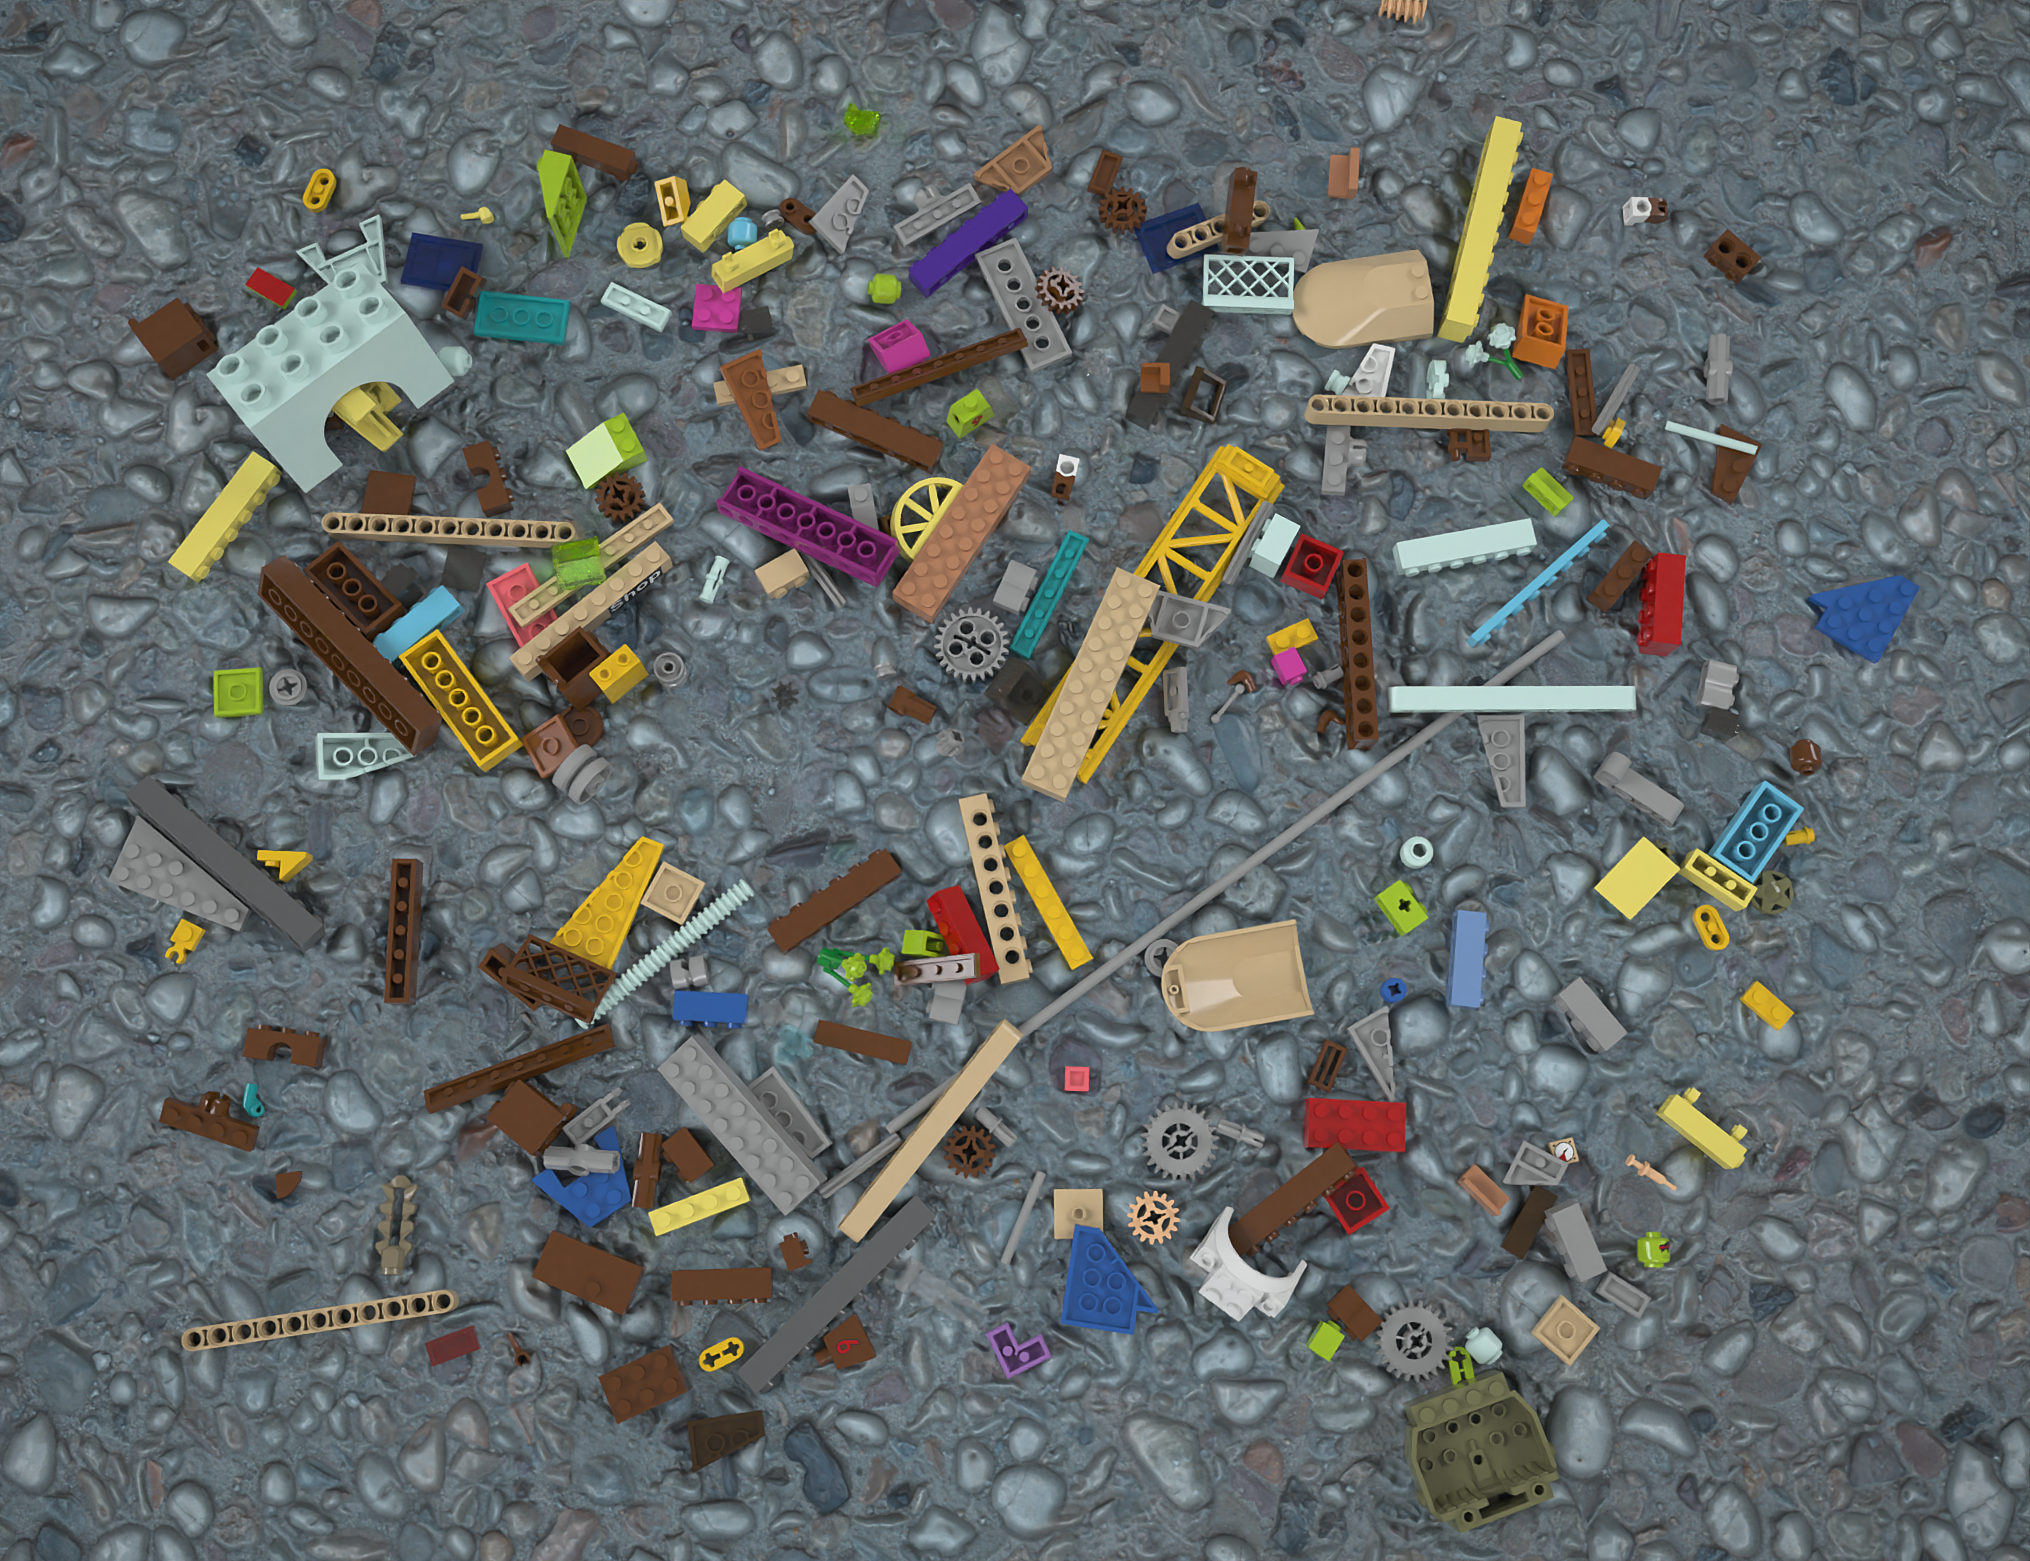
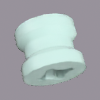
(1337, 383)

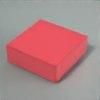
(1076, 1079)

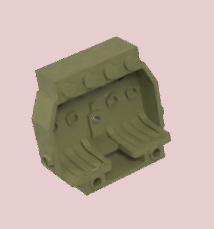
(1506, 1437)

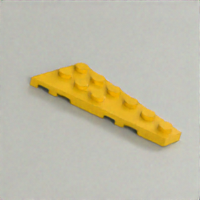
(607, 914)

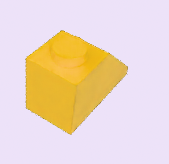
(673, 200)

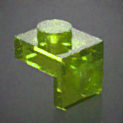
(861, 121)

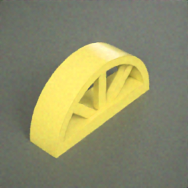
(926, 528)

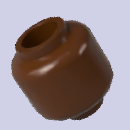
(1805, 757)

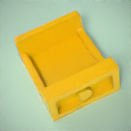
(619, 673)

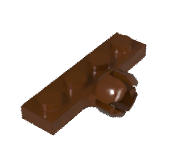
(210, 1120)

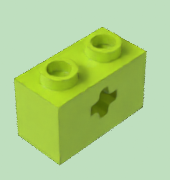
(1392, 898)

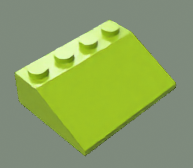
(562, 196)

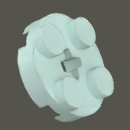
(1437, 379)

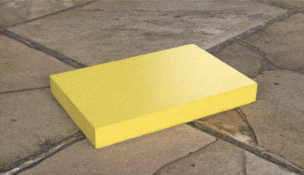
(1637, 877)

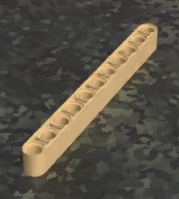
(1438, 408)
(440, 526)
(930, 1130)
(309, 1322)

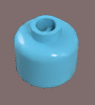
(742, 233)

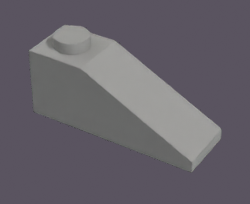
(863, 505)

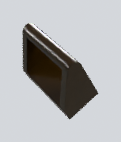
(1202, 374)

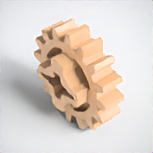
(1149, 1206)

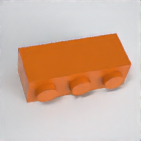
(1530, 206)

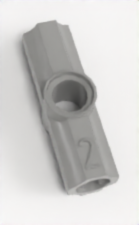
(1718, 369)
(581, 1159)

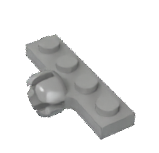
(935, 212)
(1340, 454)

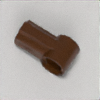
(906, 703)

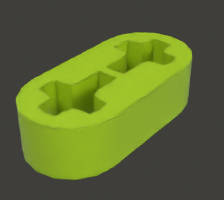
(1454, 1370)

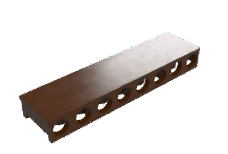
(1357, 655)

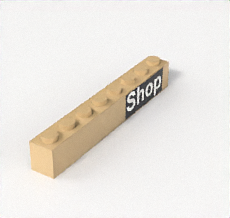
(595, 607)

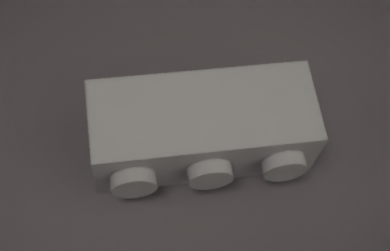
(1589, 1015)
(1574, 1241)

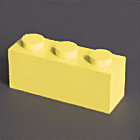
(713, 215)
(1717, 880)

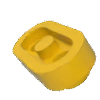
(317, 191)
(1613, 432)
(1711, 927)

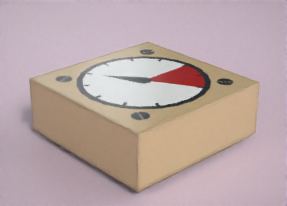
(1564, 1150)

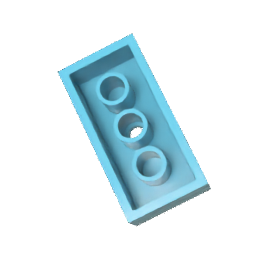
(1769, 817)

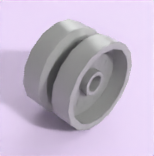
(582, 774)

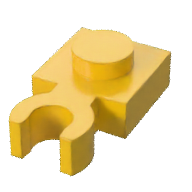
(185, 937)

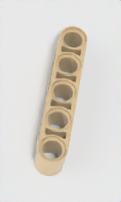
(1208, 232)

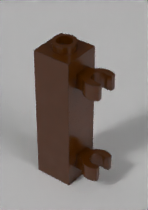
(595, 152)
(1239, 211)

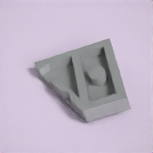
(1535, 1167)

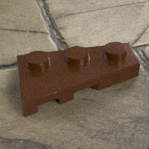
(1731, 466)

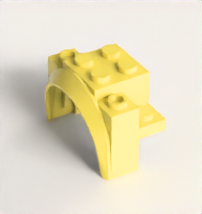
(366, 412)

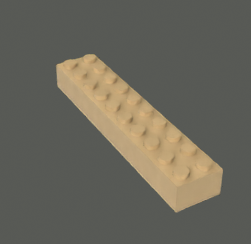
(1090, 685)

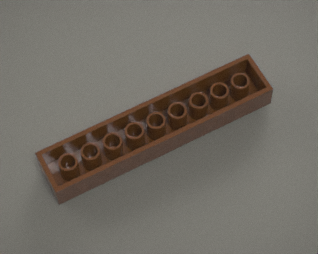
(349, 655)

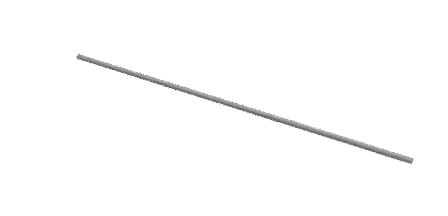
(1238, 872)

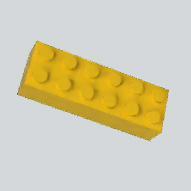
(461, 700)

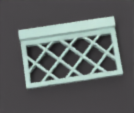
(1252, 303)

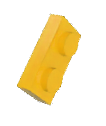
(1294, 635)
(1766, 1005)

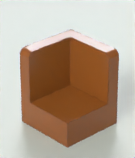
(1155, 377)

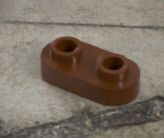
(797, 216)

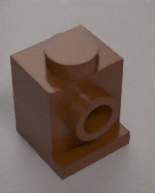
(795, 1251)

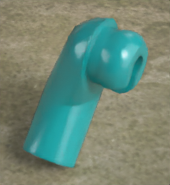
(250, 1101)

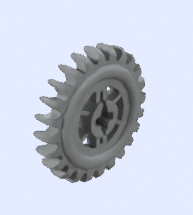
(1160, 1155)
(1430, 1323)

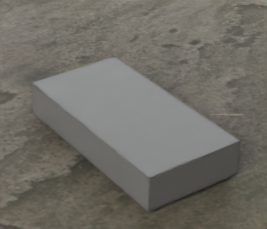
(1623, 1295)

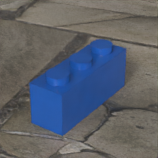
(711, 1009)

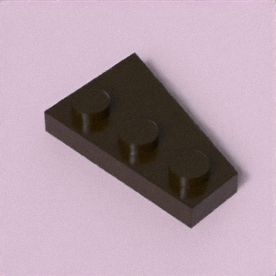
(722, 1435)

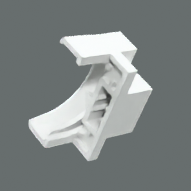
(1233, 1282)

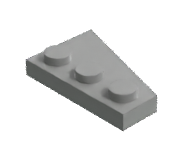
(840, 212)

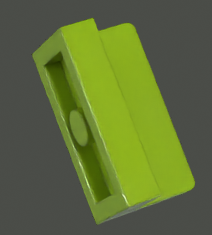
(1547, 491)

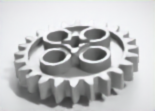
(982, 627)

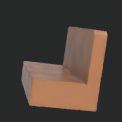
(1344, 175)
(1483, 1190)

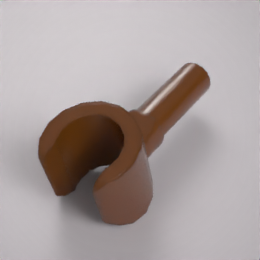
(518, 1350)

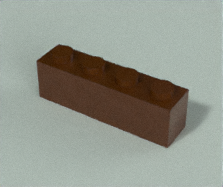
(1611, 468)
(722, 1284)

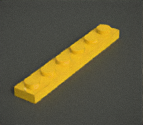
(1047, 902)

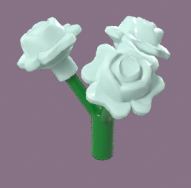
(1500, 336)

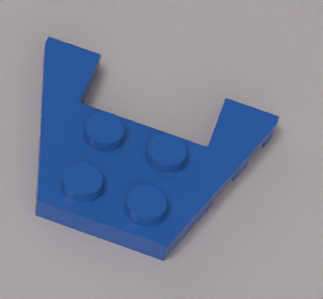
(594, 1195)

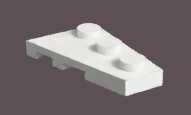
(1373, 373)

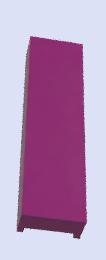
(809, 527)

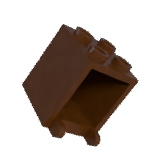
(175, 337)
(570, 665)
(530, 1117)

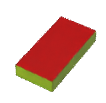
(271, 288)

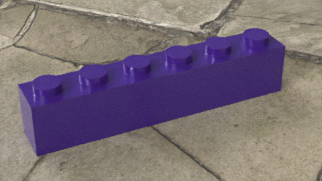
(973, 237)

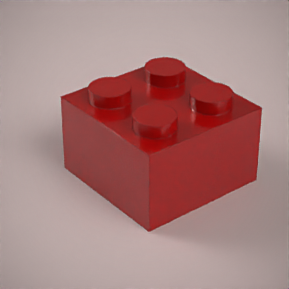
(1312, 566)
(1357, 1202)

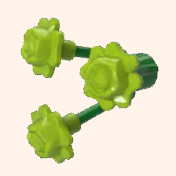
(855, 968)

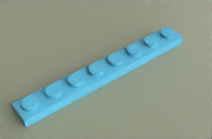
(1546, 578)

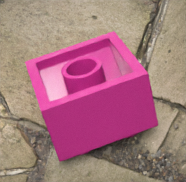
(899, 347)

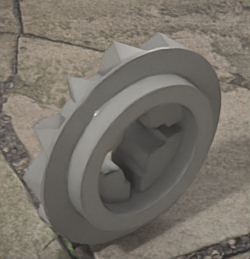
(279, 683)
(1156, 949)

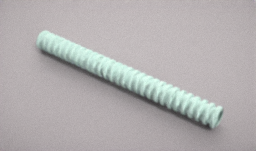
(671, 947)

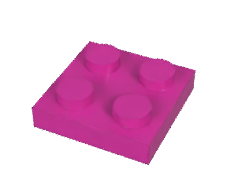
(716, 310)

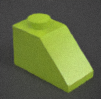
(924, 944)

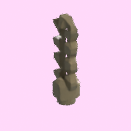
(394, 1256)

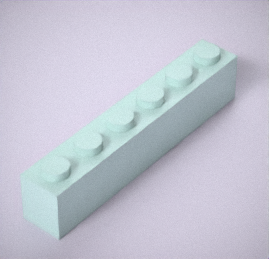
(1464, 546)

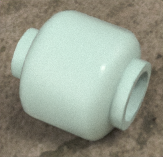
(455, 360)
(1416, 852)
(1483, 1345)

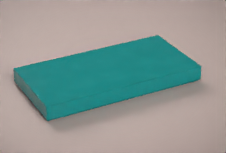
(522, 317)

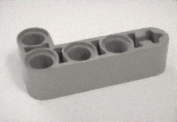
(1637, 790)

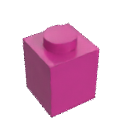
(1289, 667)

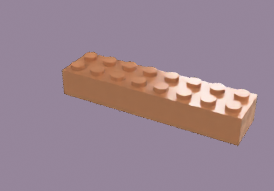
(961, 533)

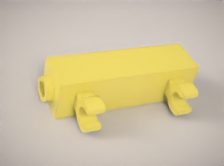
(752, 260)
(1703, 1132)

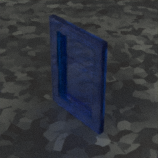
(1158, 232)
(437, 260)

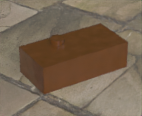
(354, 591)
(589, 1272)

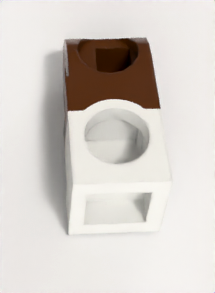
(1645, 210)
(1065, 477)

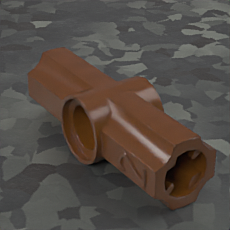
(647, 1170)

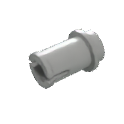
(1328, 676)

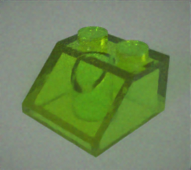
(578, 563)

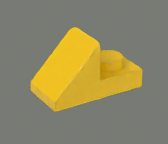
(290, 862)

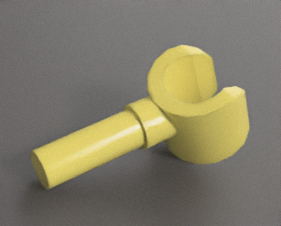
(483, 213)

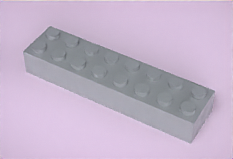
(742, 1124)

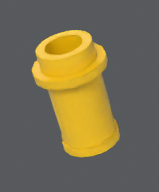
(1804, 835)

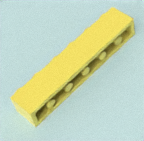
(225, 517)

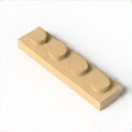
(778, 381)

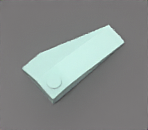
(353, 754)

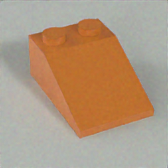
(1541, 332)

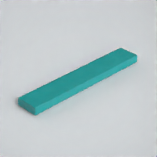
(1049, 594)

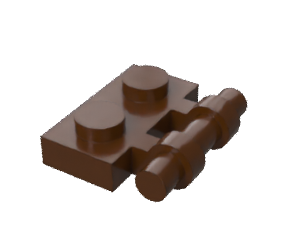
(1475, 445)

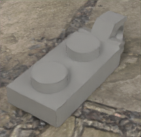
(1176, 698)

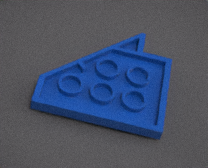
(1865, 614)
(1100, 1286)

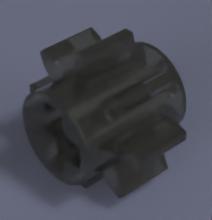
(790, 694)

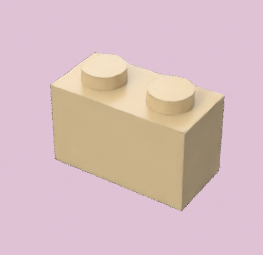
(782, 574)

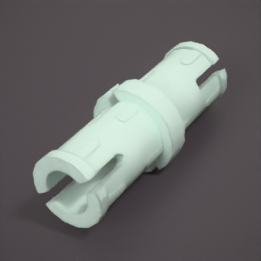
(714, 579)

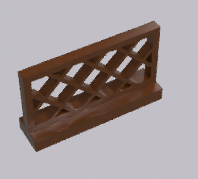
(550, 991)

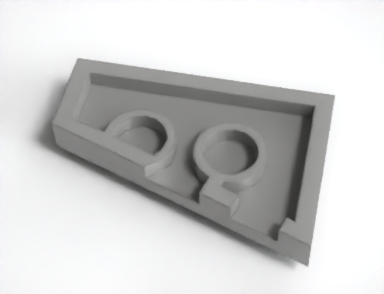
(1289, 244)

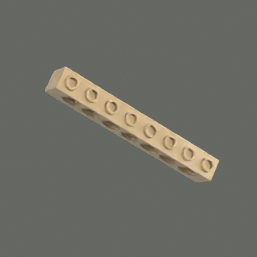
(970, 808)

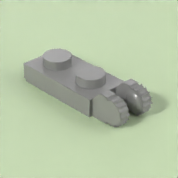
(594, 1118)

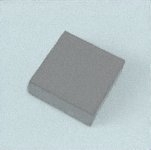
(1166, 319)

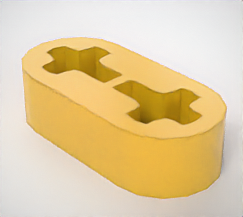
(719, 1348)

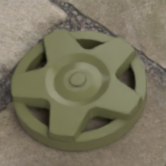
(1772, 892)

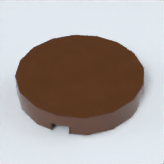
(584, 725)

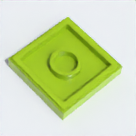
(238, 692)

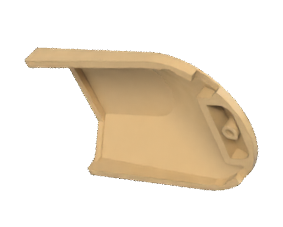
(1366, 301)
(1237, 978)

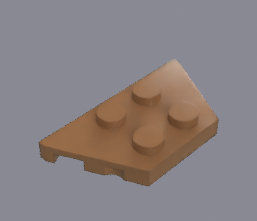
(1019, 165)

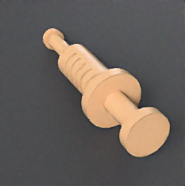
(1645, 1169)

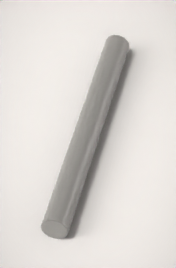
(1022, 1218)

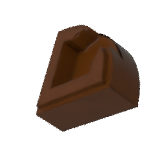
(287, 1183)

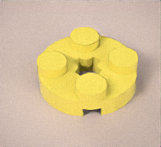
(640, 258)

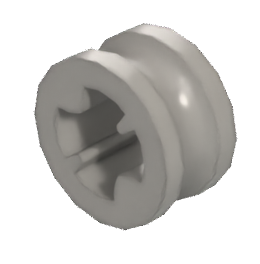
(772, 220)
(885, 671)

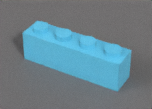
(424, 618)

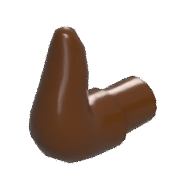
(1246, 678)
(1326, 717)

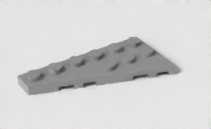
(167, 874)

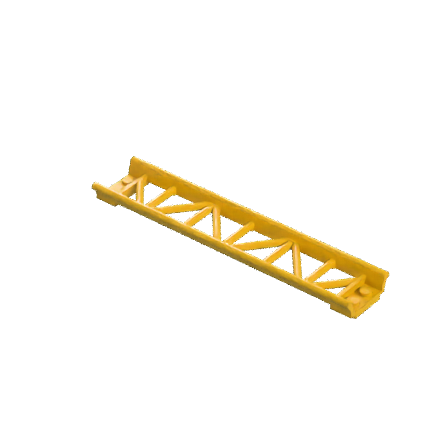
(1234, 467)

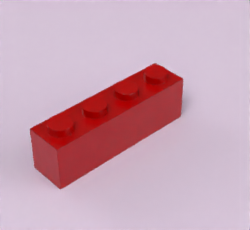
(961, 929)

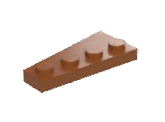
(749, 387)

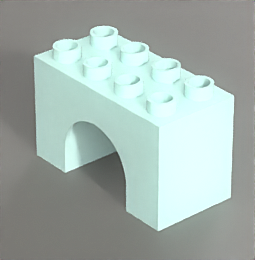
(316, 355)

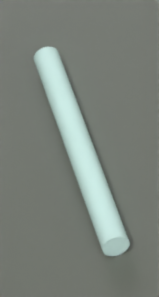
(1710, 437)

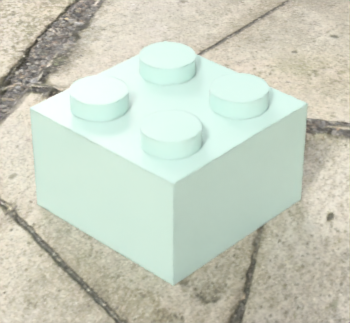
(1276, 540)

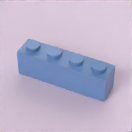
(1466, 959)

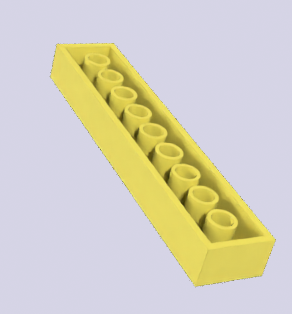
(1480, 230)

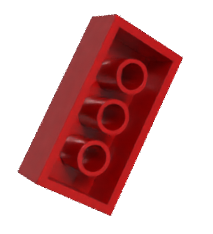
(1661, 604)
(1355, 1124)

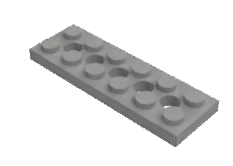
(1007, 301)

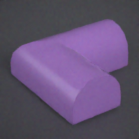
(1013, 1356)

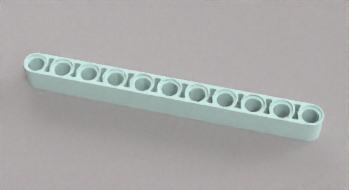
(1511, 699)

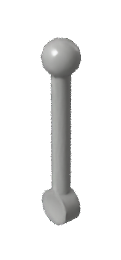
(1238, 690)

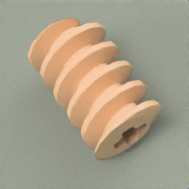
(1408, 8)

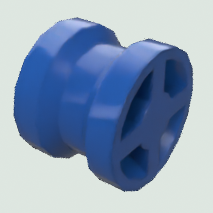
(1388, 990)

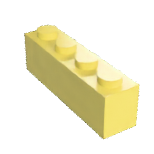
(700, 1206)

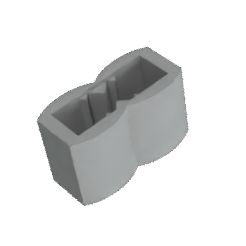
(1015, 587)
(1716, 685)
(947, 1002)

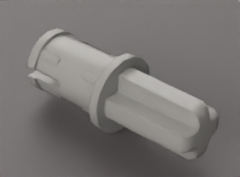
(995, 1126)
(1240, 1133)

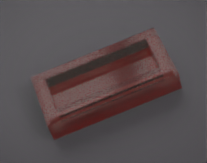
(452, 1345)

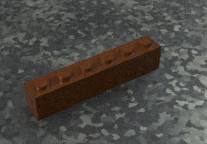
(876, 431)
(834, 901)
(403, 932)
(1291, 1200)

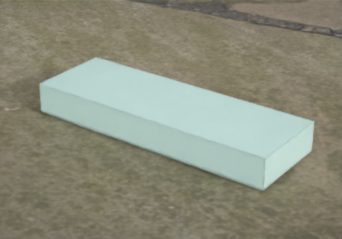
(636, 307)

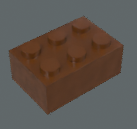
(644, 1383)

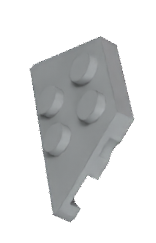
(1184, 619)

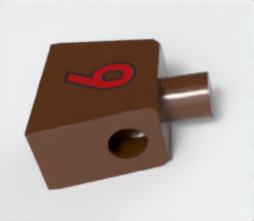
(846, 1345)

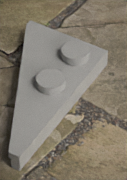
(1373, 1042)

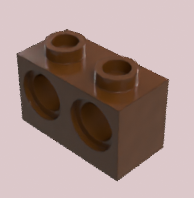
(1736, 252)

